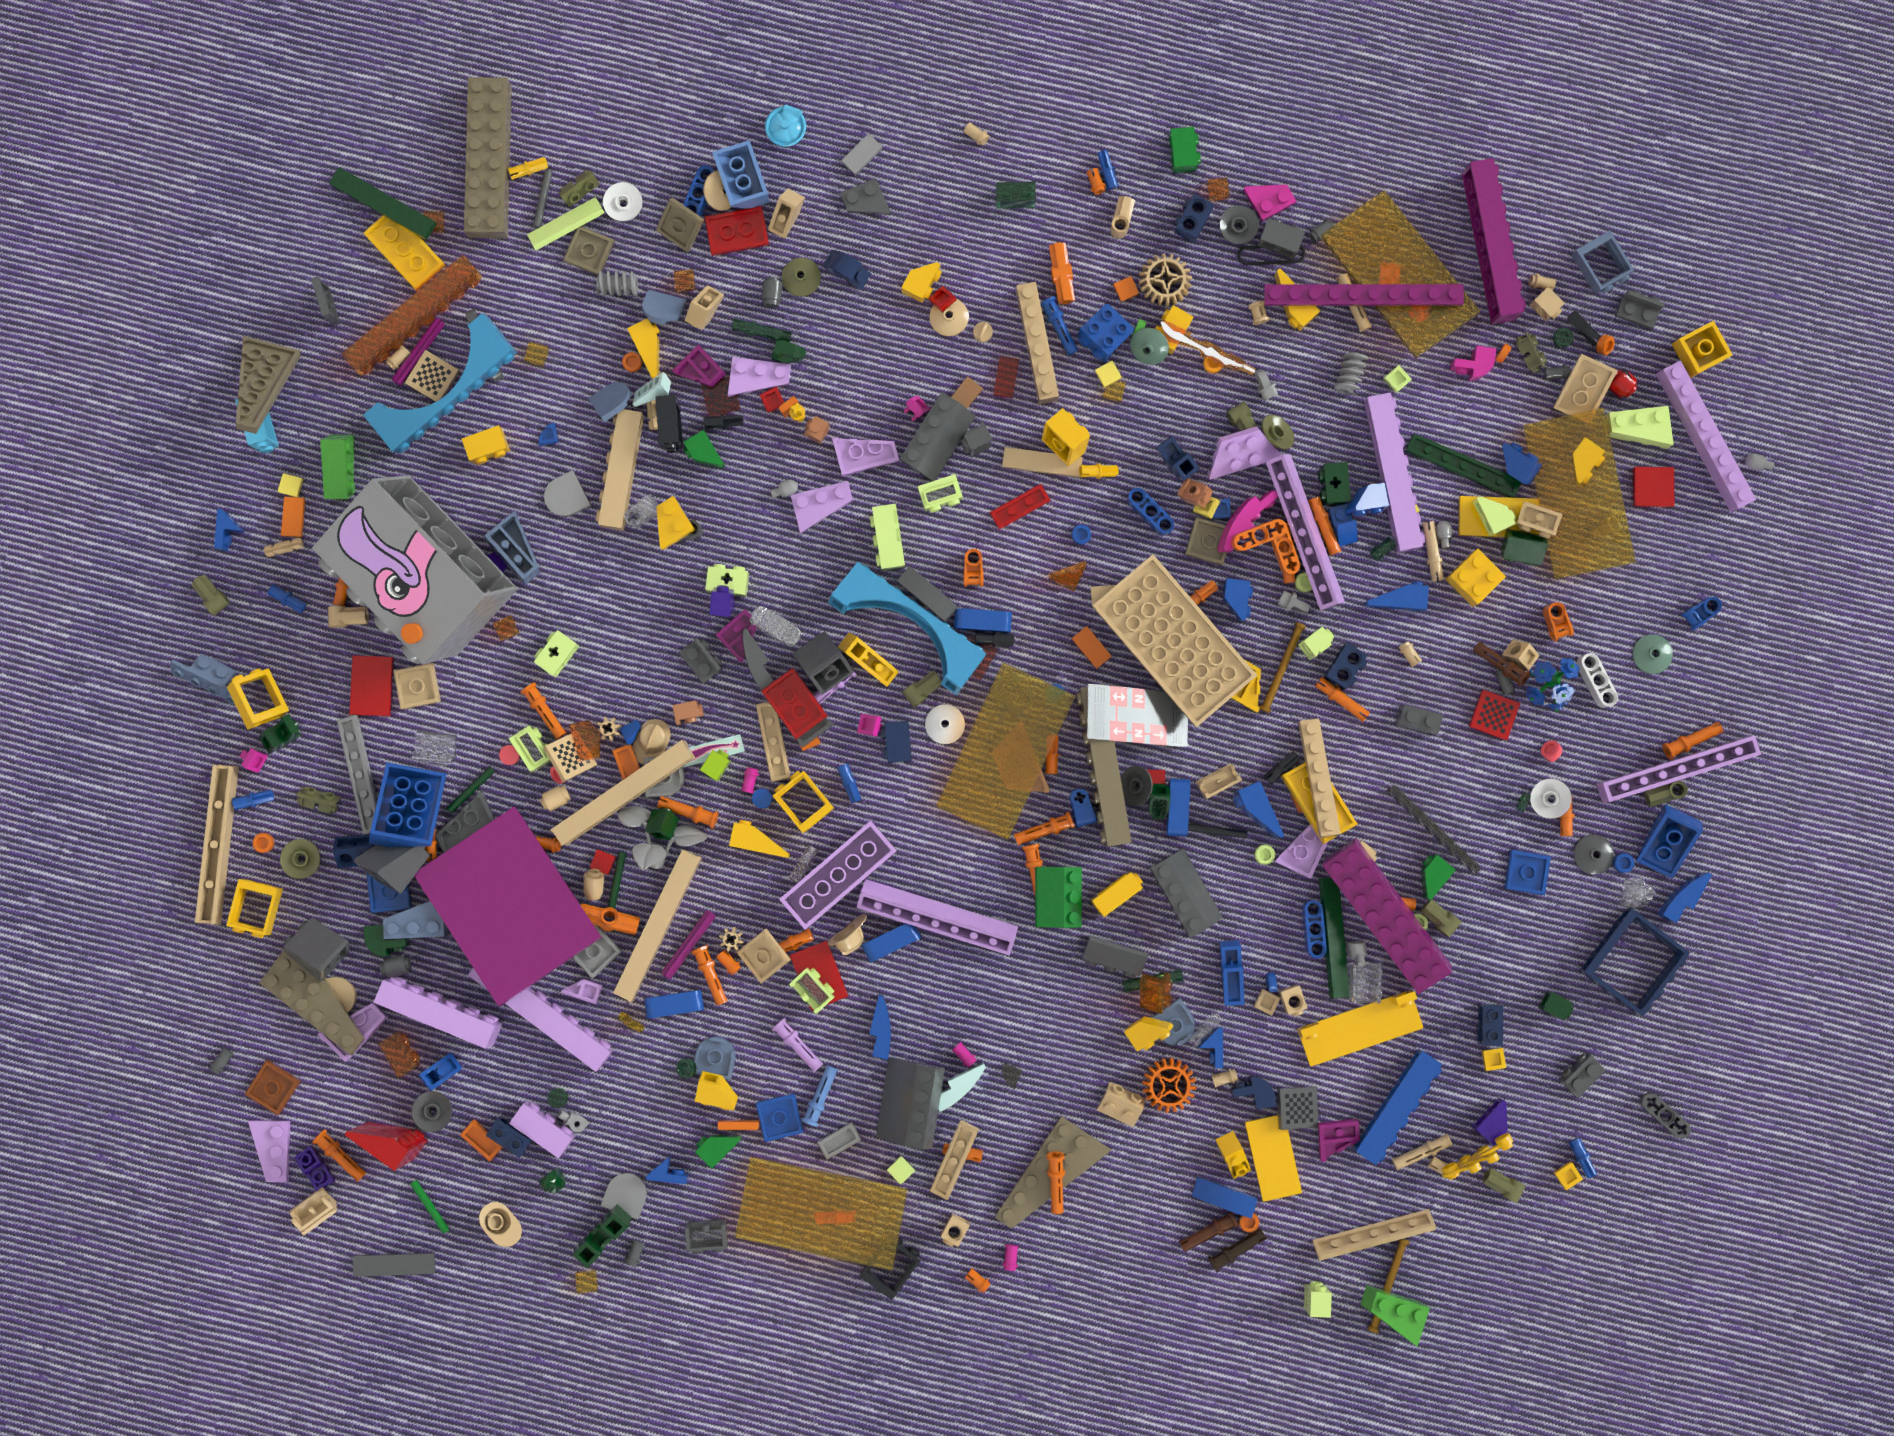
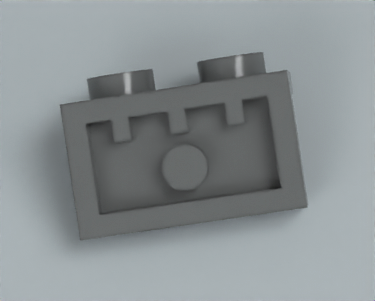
(1639, 309)
(700, 660)
(1582, 1074)

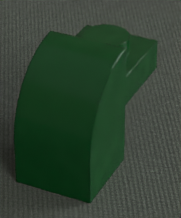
(280, 735)
(378, 945)

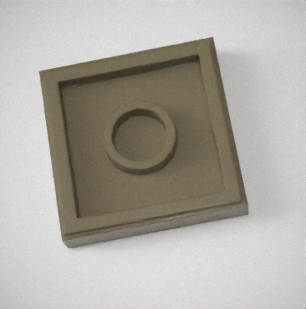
(679, 224)
(589, 250)
(1205, 541)

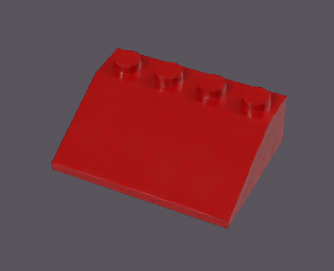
(388, 1143)

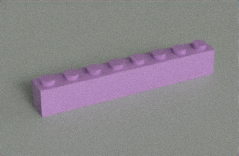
(1705, 436)
(1393, 472)
(1305, 531)
(1678, 769)
(937, 917)
(558, 1026)

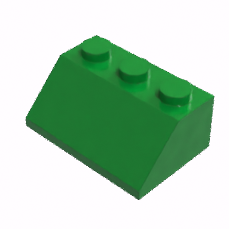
(1058, 897)

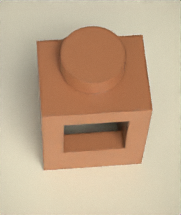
(816, 429)
(1195, 493)
(687, 712)

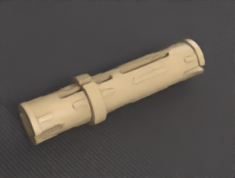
(1357, 311)
(1434, 559)
(1421, 1152)

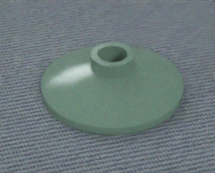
(1154, 341)
(1643, 654)

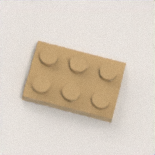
(1585, 386)

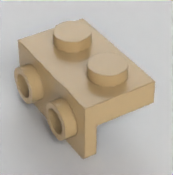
(1538, 519)
(1121, 1104)

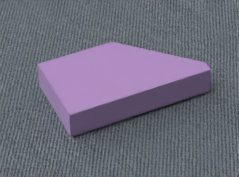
(584, 990)

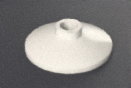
(622, 192)
(950, 733)
(1540, 796)

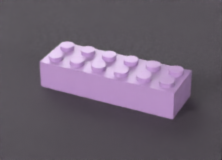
(838, 875)
(438, 1012)

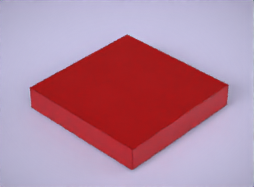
(1653, 487)

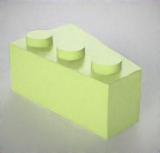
(1644, 426)
(887, 537)

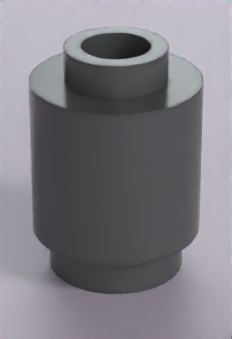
(771, 292)
(395, 966)

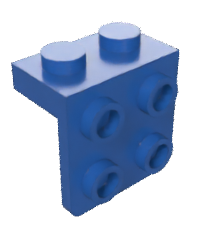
(1104, 332)

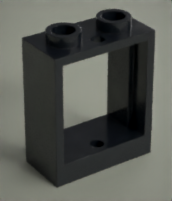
(669, 423)
(881, 1285)

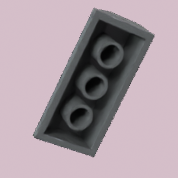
(937, 437)
(1186, 893)

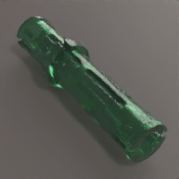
(752, 328)
(1134, 984)

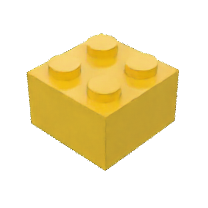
(1702, 349)
(1065, 437)
(1475, 577)

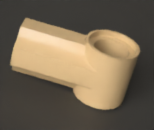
(1122, 216)
(341, 616)

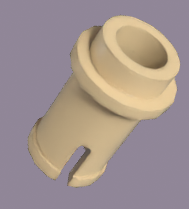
(976, 134)
(1538, 281)
(397, 358)
(1410, 653)
(1225, 1078)
(1436, 1164)

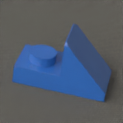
(225, 525)
(1343, 525)
(1215, 1041)
(440, 1072)
(662, 1173)

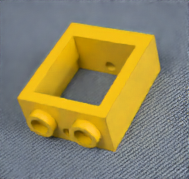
(242, 705)
(817, 816)
(1117, 893)
(237, 904)

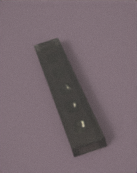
(1433, 829)

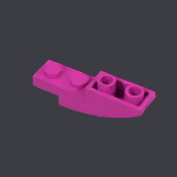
(1243, 518)

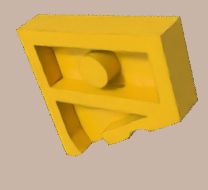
(672, 523)
(1249, 694)

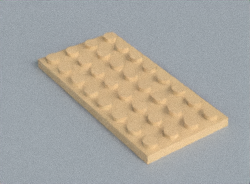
(1174, 640)

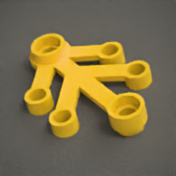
(1472, 1162)

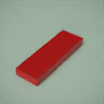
(1020, 506)

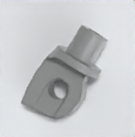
(1266, 387)
(1290, 601)
(570, 1118)

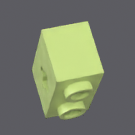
(738, 574)
(551, 663)
(1317, 1300)

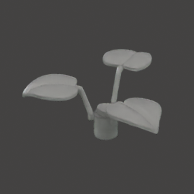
(654, 855)

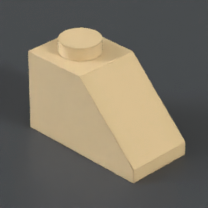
(786, 213)
(703, 307)

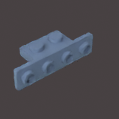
(206, 674)

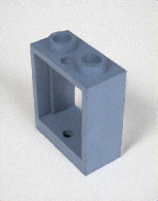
(1616, 253)

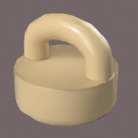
(983, 332)

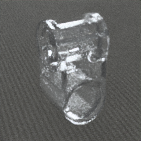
(643, 510)

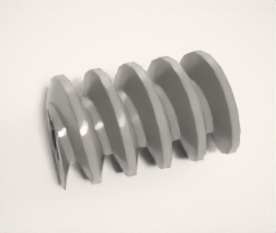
(617, 284)
(1349, 373)

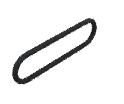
(1267, 262)

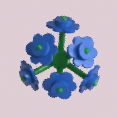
(1546, 673)

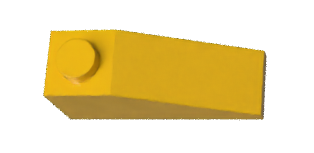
(1298, 315)
(647, 342)
(868, 659)
(751, 838)

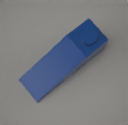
(1409, 597)

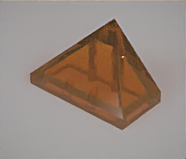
(1068, 576)
(586, 740)

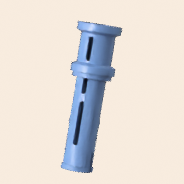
(816, 1105)

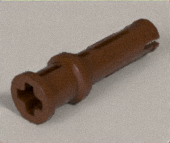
(1507, 671)
(1217, 1227)

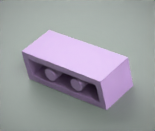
(542, 1129)

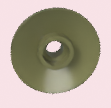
(801, 286)
(1278, 432)
(290, 858)

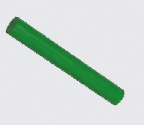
(429, 1206)

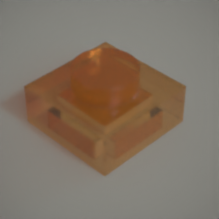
(1218, 189)
(438, 217)
(684, 280)
(506, 628)

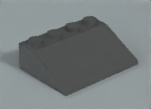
(910, 1103)

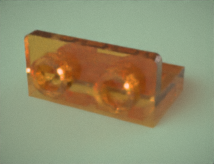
(1155, 992)
(400, 1054)

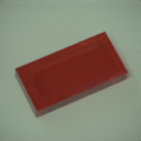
(1006, 377)

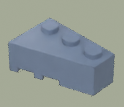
(513, 548)
(415, 923)

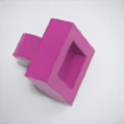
(917, 406)
(869, 725)
(253, 759)

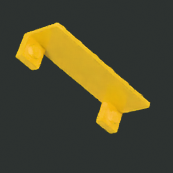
(1360, 1028)

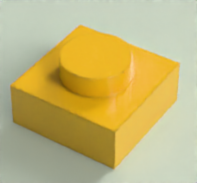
(1493, 1059)
(1568, 1175)

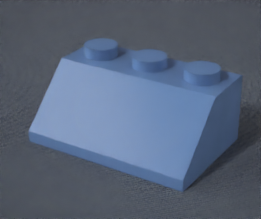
(741, 176)

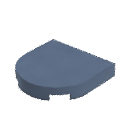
(662, 307)
(610, 400)
(1182, 1022)
(715, 1056)

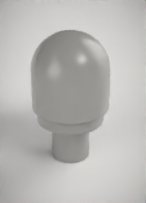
(1758, 462)
(785, 489)
(1444, 533)

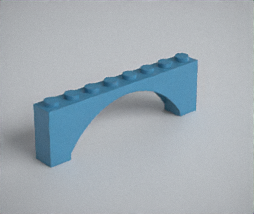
(487, 354)
(867, 590)

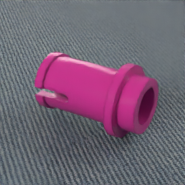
(749, 779)
(964, 1055)
(1010, 1257)

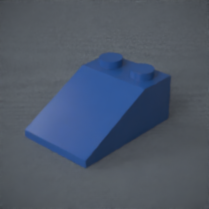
(1256, 805)
(1669, 841)

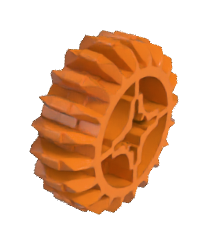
(1162, 1091)

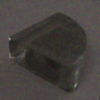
(1011, 1074)

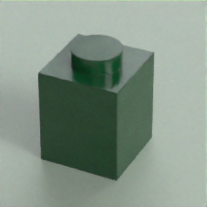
(661, 824)
(1556, 1006)

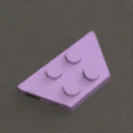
(1241, 452)

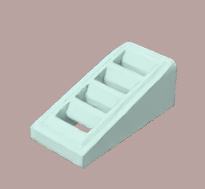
(656, 387)

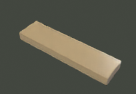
(1039, 462)
(773, 742)
(954, 1159)

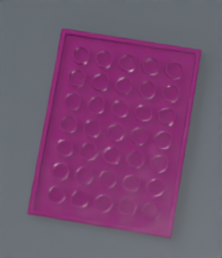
(507, 906)

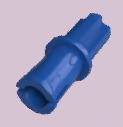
(1107, 170)
(287, 598)
(849, 783)
(252, 799)
(1582, 1157)

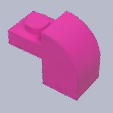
(1479, 365)

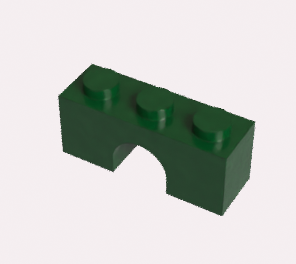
(596, 1240)

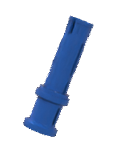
(1070, 347)

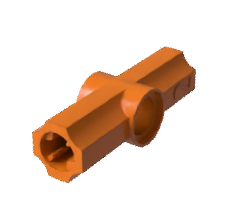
(1061, 273)
(621, 921)

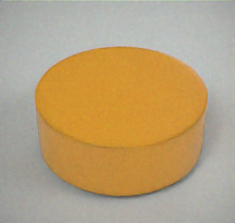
(1210, 367)

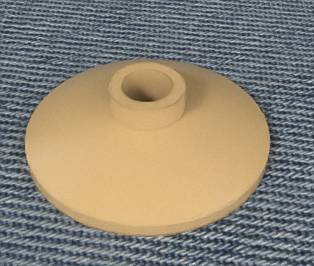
(714, 192)
(953, 325)

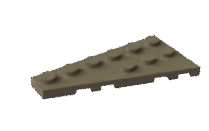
(261, 379)
(313, 1002)
(1034, 1185)

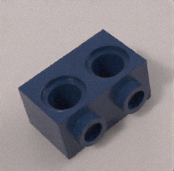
(1197, 220)
(1342, 664)
(348, 848)
(1490, 1024)
(509, 1137)

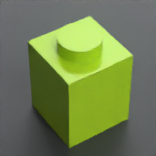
(716, 764)

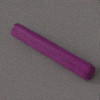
(414, 356)
(688, 944)

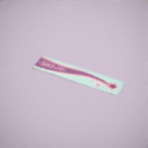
(729, 745)

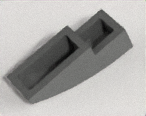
(927, 594)
(755, 660)

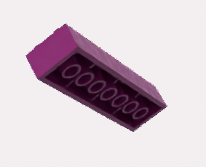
(1493, 241)
(1387, 916)

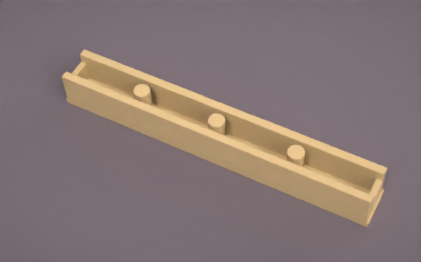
(623, 793)
(216, 844)
(657, 925)

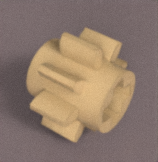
(610, 734)
(725, 937)

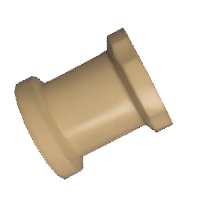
(1258, 313)

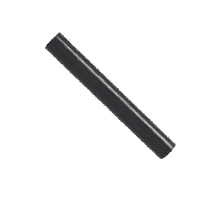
(1217, 830)

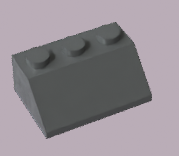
(1114, 956)

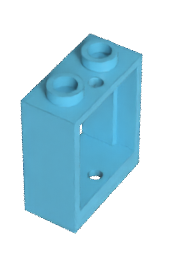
(265, 438)

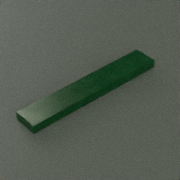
(382, 203)
(1463, 465)
(1335, 940)

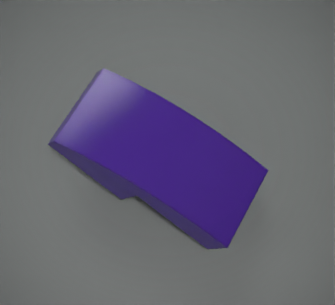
(315, 1168)

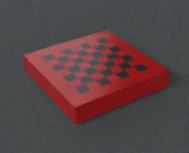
(1494, 715)

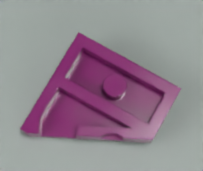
(699, 368)
(732, 634)
(1336, 1136)

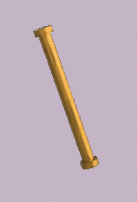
(1282, 667)
(1390, 1279)

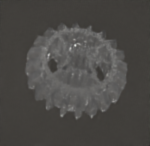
(775, 626)

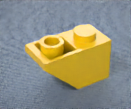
(920, 280)
(1585, 458)
(1146, 1031)
(715, 1091)
(1233, 1154)

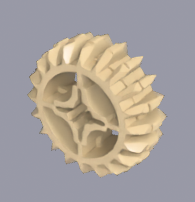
(1157, 281)

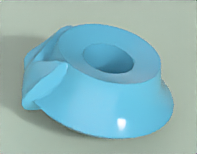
(785, 126)

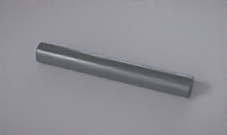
(542, 198)

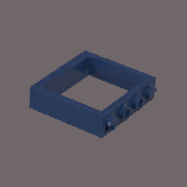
(1666, 976)

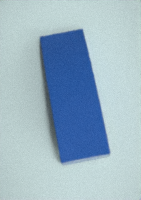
(1684, 897)
(1231, 972)
(882, 1029)
(1224, 1197)

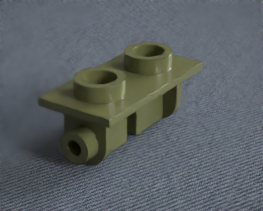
(573, 193)
(1529, 344)
(310, 796)

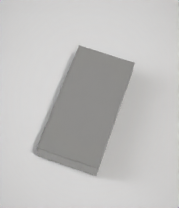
(861, 154)
(839, 1140)

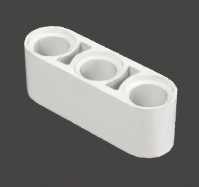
(1605, 685)

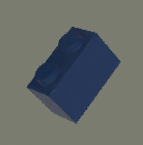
(897, 742)

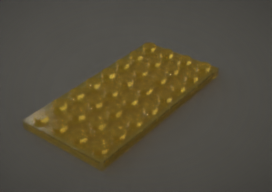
(1384, 248)
(1594, 519)
(1005, 750)
(821, 1213)

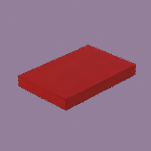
(736, 230)
(371, 686)
(794, 703)
(823, 962)

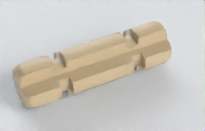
(652, 415)
(283, 547)

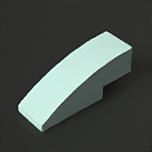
(960, 1086)

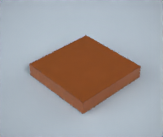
(272, 1087)

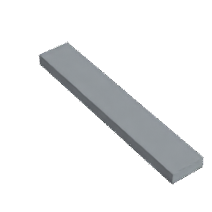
(358, 770)

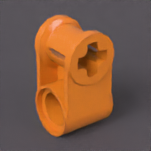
(973, 570)
(1557, 623)

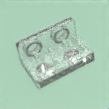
(434, 747)
(1365, 983)

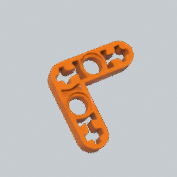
(1275, 538)

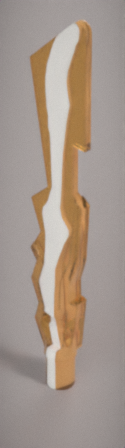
(1207, 349)

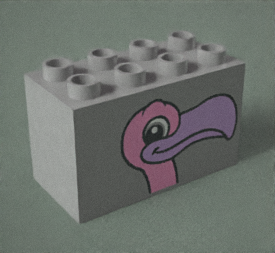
(413, 568)

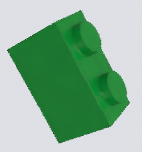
(1183, 149)

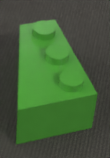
(338, 466)
(1398, 1312)

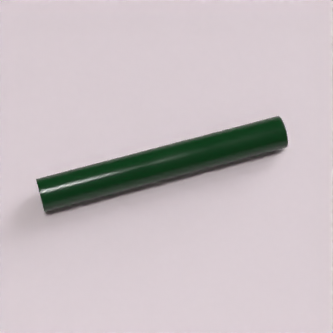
(470, 789)
(617, 879)

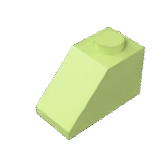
(1494, 515)

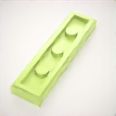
(565, 223)

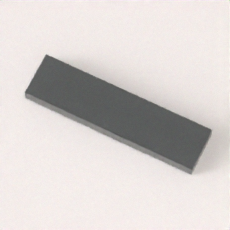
(394, 1264)

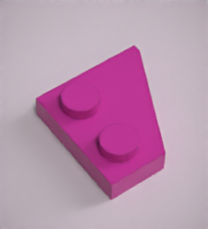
(1269, 199)

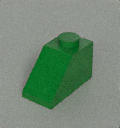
(702, 450)
(1434, 875)
(715, 1147)

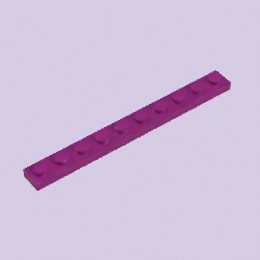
(1363, 294)

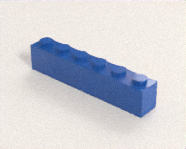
(1397, 1107)

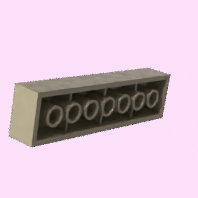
(487, 157)
(1107, 782)

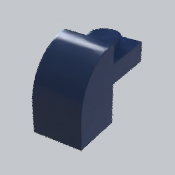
(848, 268)
(1177, 460)
(1261, 1092)

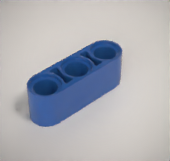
(697, 185)
(1147, 502)
(983, 620)
(1179, 807)
(1319, 937)
(890, 941)
(673, 1004)

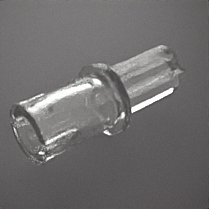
(803, 863)
(1205, 1029)

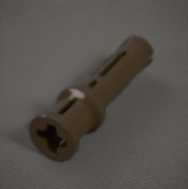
(1229, 1254)

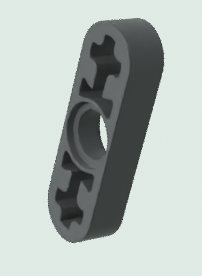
(1673, 1115)

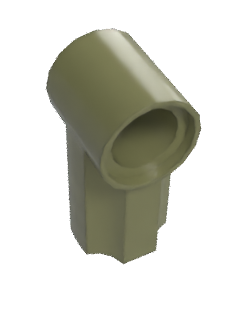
(1241, 417)
(212, 598)
(918, 691)
(1664, 793)
(1444, 920)
(1506, 1186)

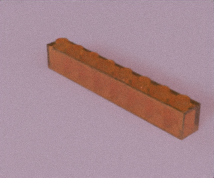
(412, 315)

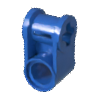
(1699, 613)
(1082, 812)

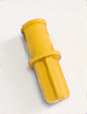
(528, 168)
(797, 412)
(1098, 470)

